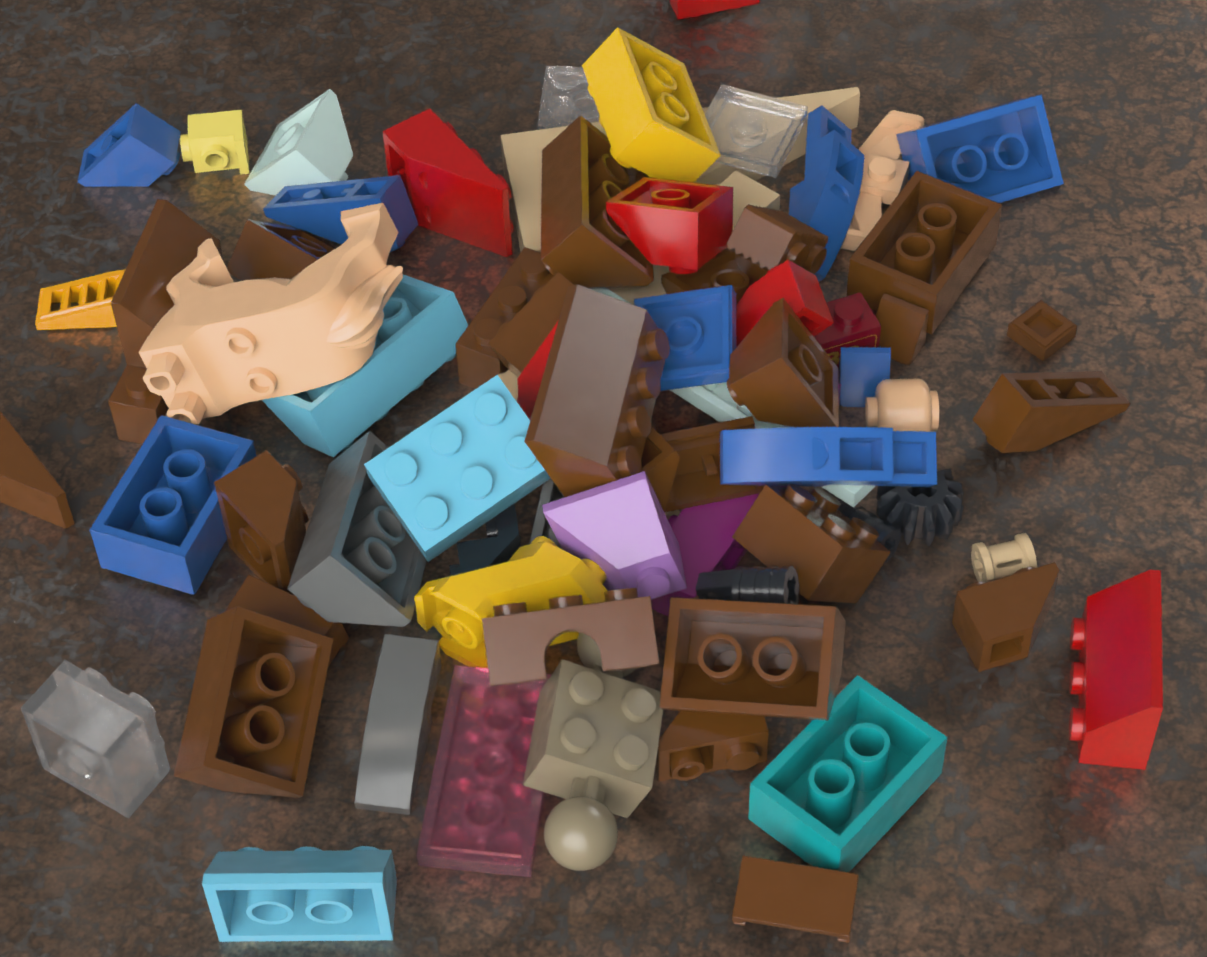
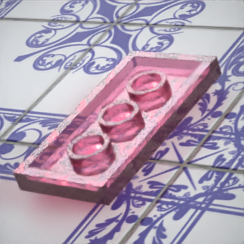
(476, 800)

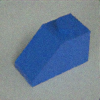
(131, 152)

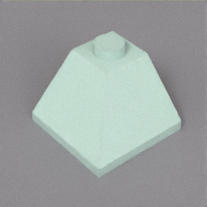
(304, 149)

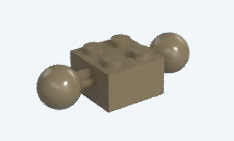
(595, 749)

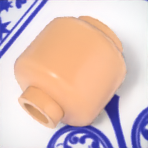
(903, 406)

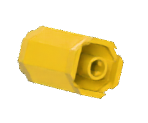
(530, 576)

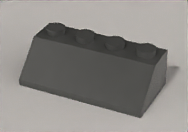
(356, 553)

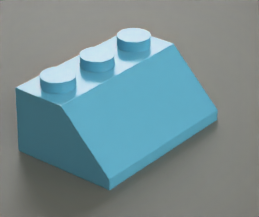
(302, 894)

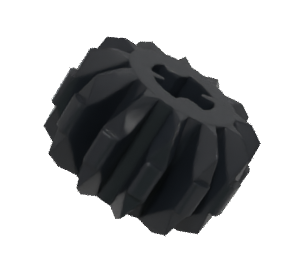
(922, 510)

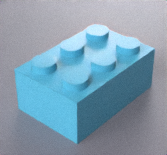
(458, 468)

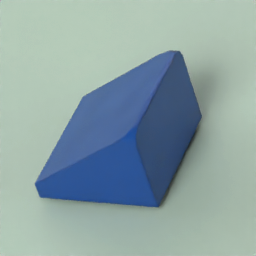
(861, 372)

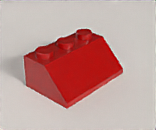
(1118, 673)

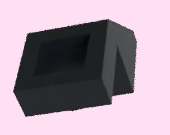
(497, 548)

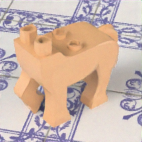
(274, 334)

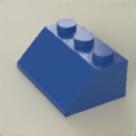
(988, 152)

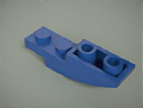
(830, 184)
(828, 457)

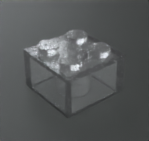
(97, 737)

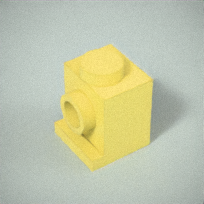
(216, 142)

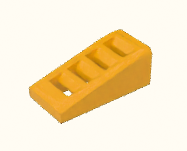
(93, 299)

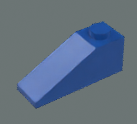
(319, 206)

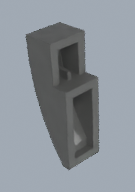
(398, 724)

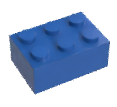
(166, 509)

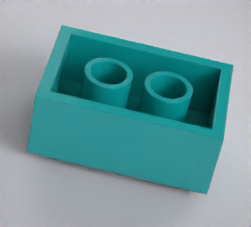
(847, 778)

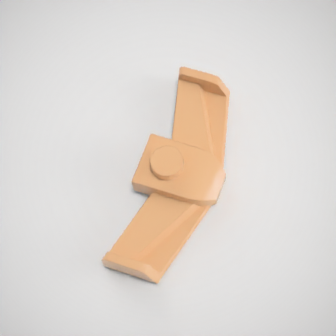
(882, 174)

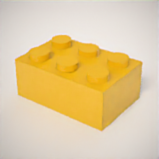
(649, 109)

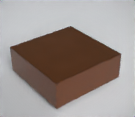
(1041, 330)

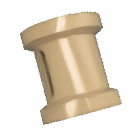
(1002, 559)

